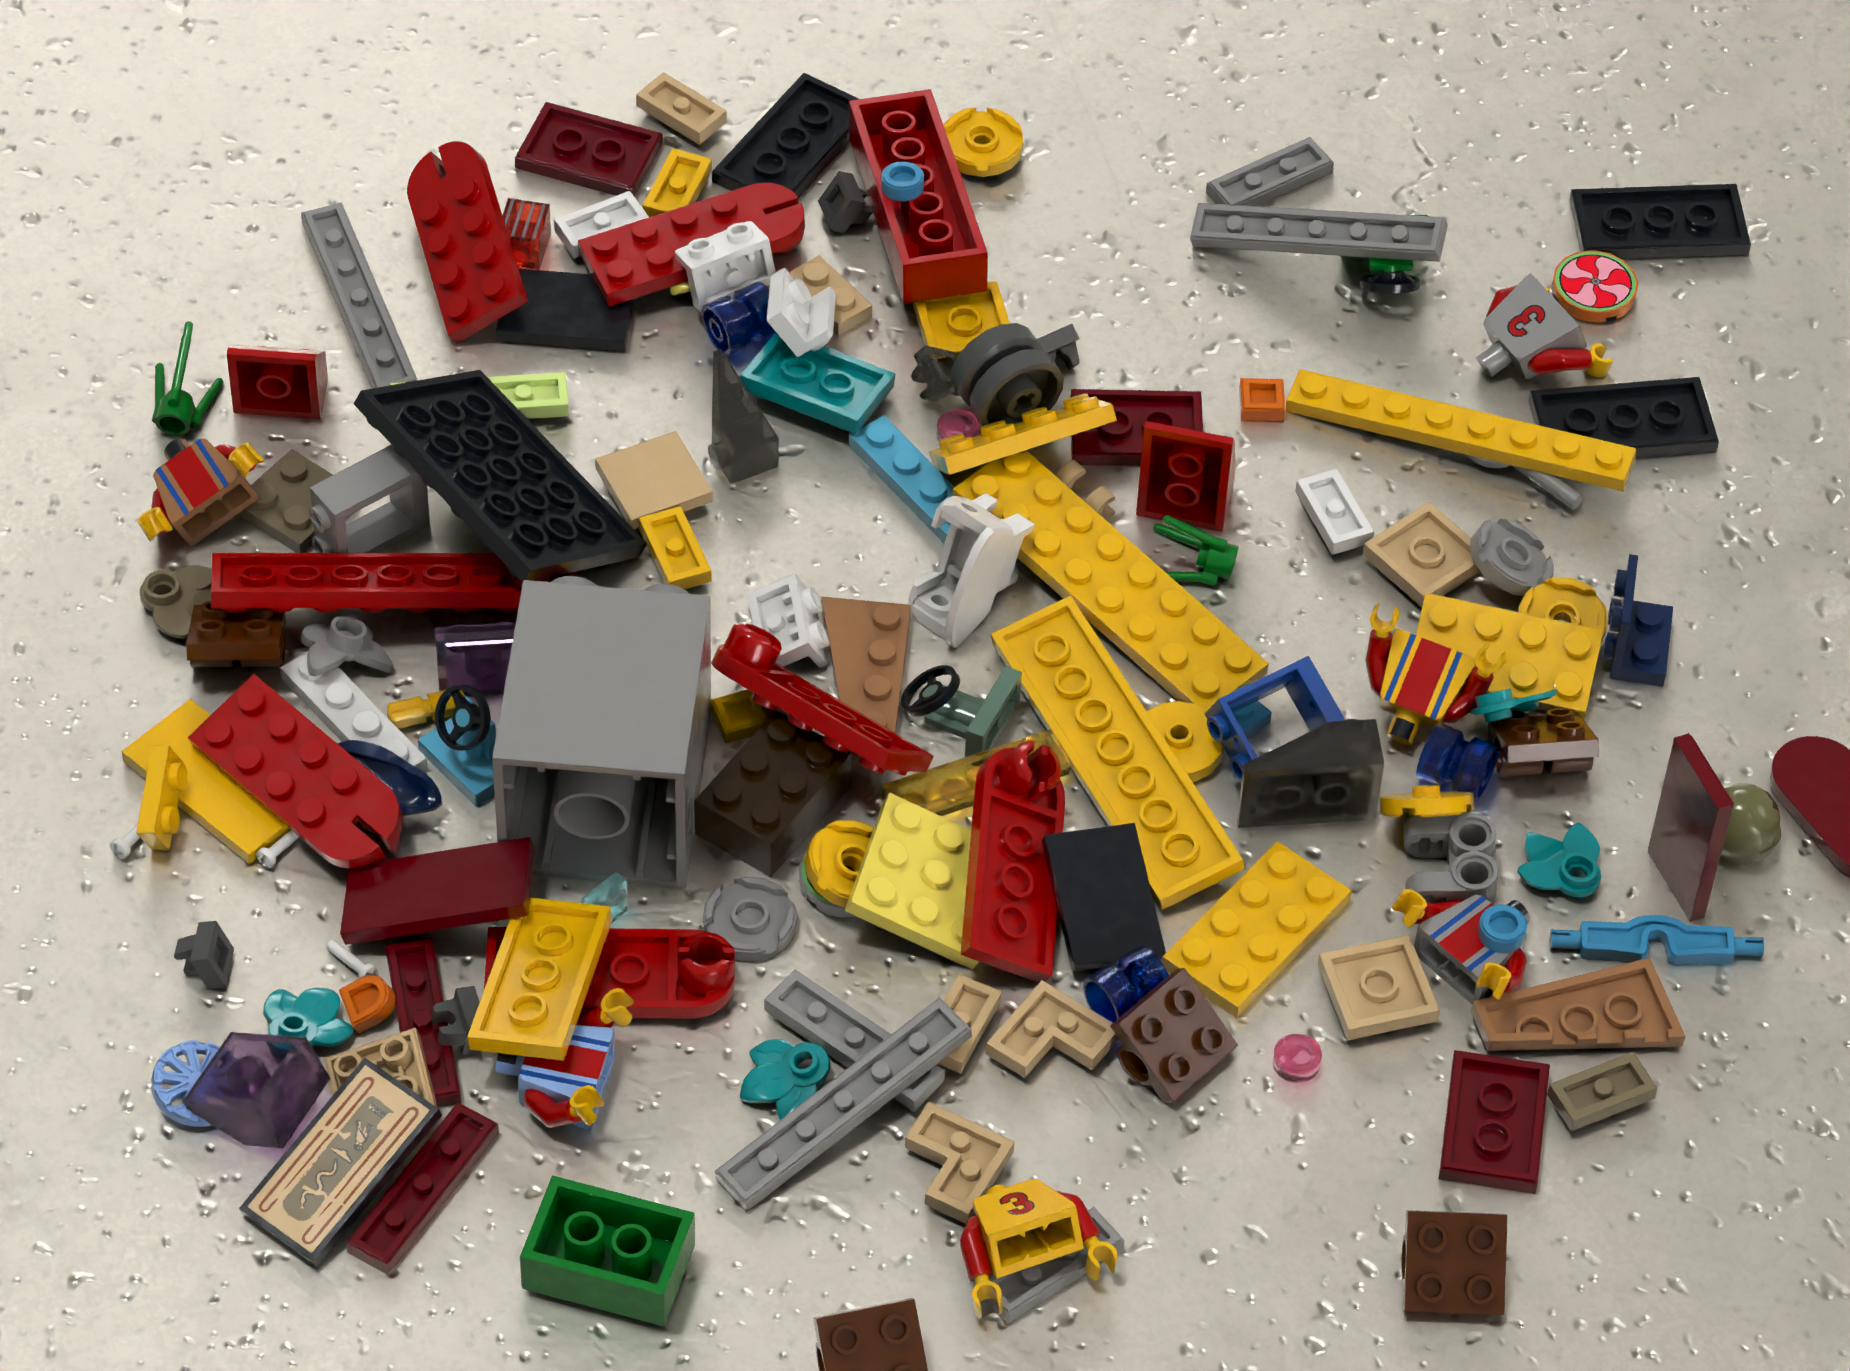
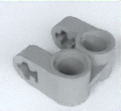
(1450, 839)

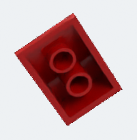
(1186, 475)

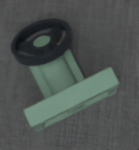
(961, 713)

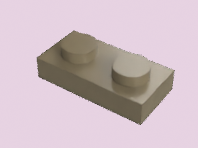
(1602, 1091)

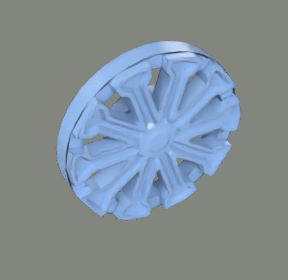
(183, 1078)

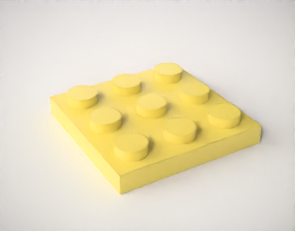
(915, 878)

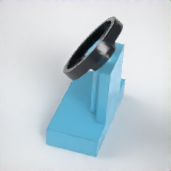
(463, 744)

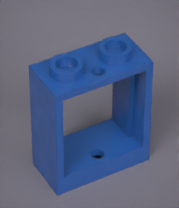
(1305, 690)

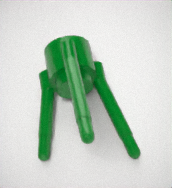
(176, 410)
(1214, 556)

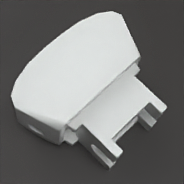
(978, 553)

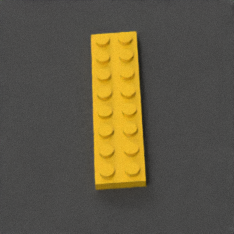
(1117, 584)
(1117, 750)

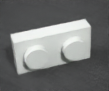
(597, 219)
(1334, 511)

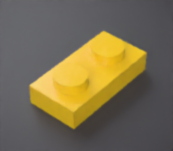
(678, 182)
(675, 548)
(158, 809)

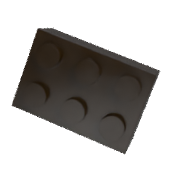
(772, 794)

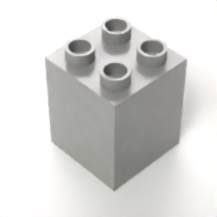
(605, 729)

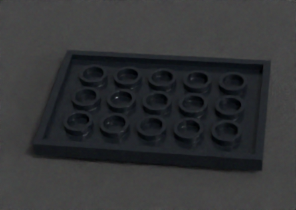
(500, 475)

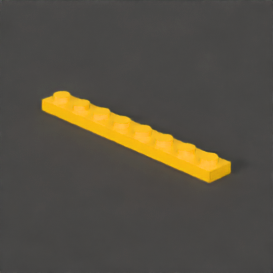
(1461, 430)

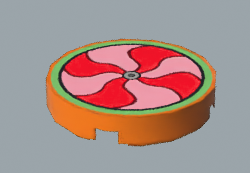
(1594, 286)

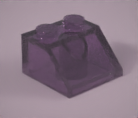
(474, 656)
(258, 1087)

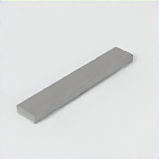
(1319, 232)
(357, 296)
(843, 1104)

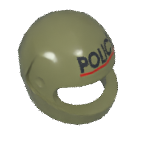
(1752, 825)

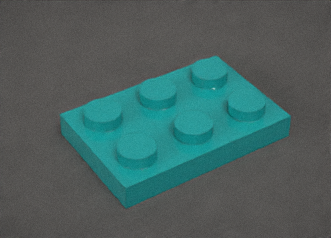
(818, 383)

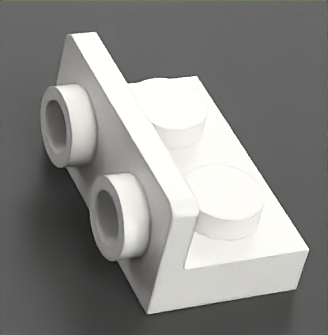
(726, 262)
(797, 317)
(791, 615)

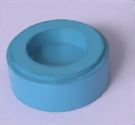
(902, 181)
(1502, 928)

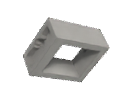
(360, 486)

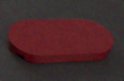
(1814, 786)

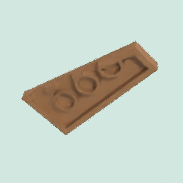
(868, 654)
(1588, 1011)

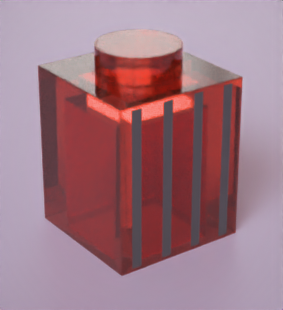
(528, 231)

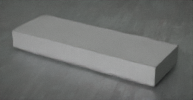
(1272, 175)
(1037, 1283)

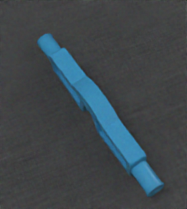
(1682, 942)

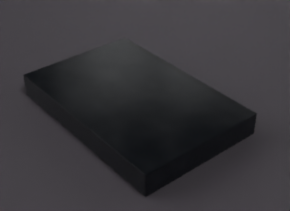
(566, 312)
(1102, 894)

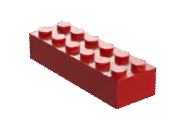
(935, 237)

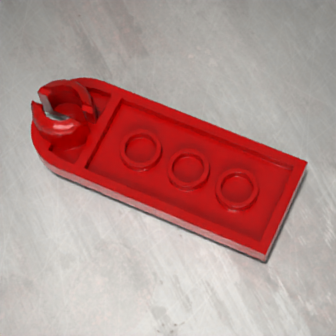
(464, 239)
(642, 254)
(751, 660)
(301, 775)
(1008, 886)
(660, 969)

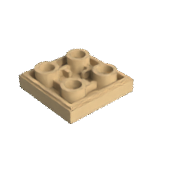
(653, 478)
(397, 1055)

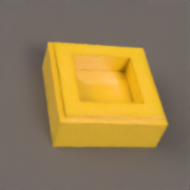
(737, 715)

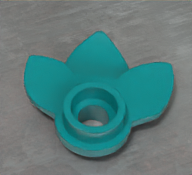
(1501, 704)
(1556, 862)
(307, 1016)
(779, 1077)

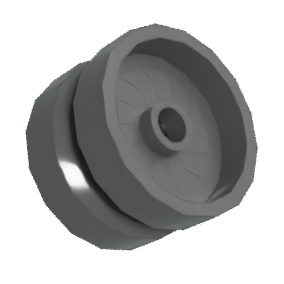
(1006, 375)

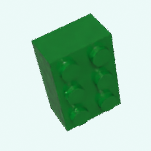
(607, 1250)

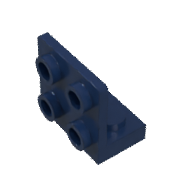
(1641, 633)

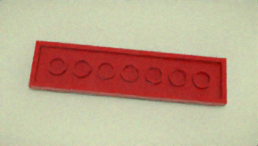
(363, 581)

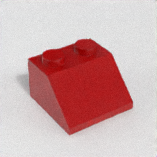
(277, 381)

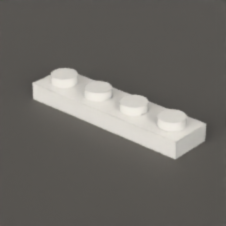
(348, 710)

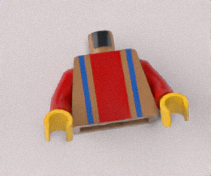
(200, 488)

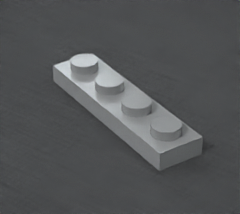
(839, 1030)

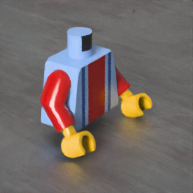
(572, 1088)

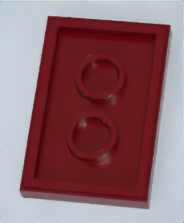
(588, 150)
(1122, 440)
(1494, 1121)

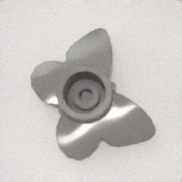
(342, 641)

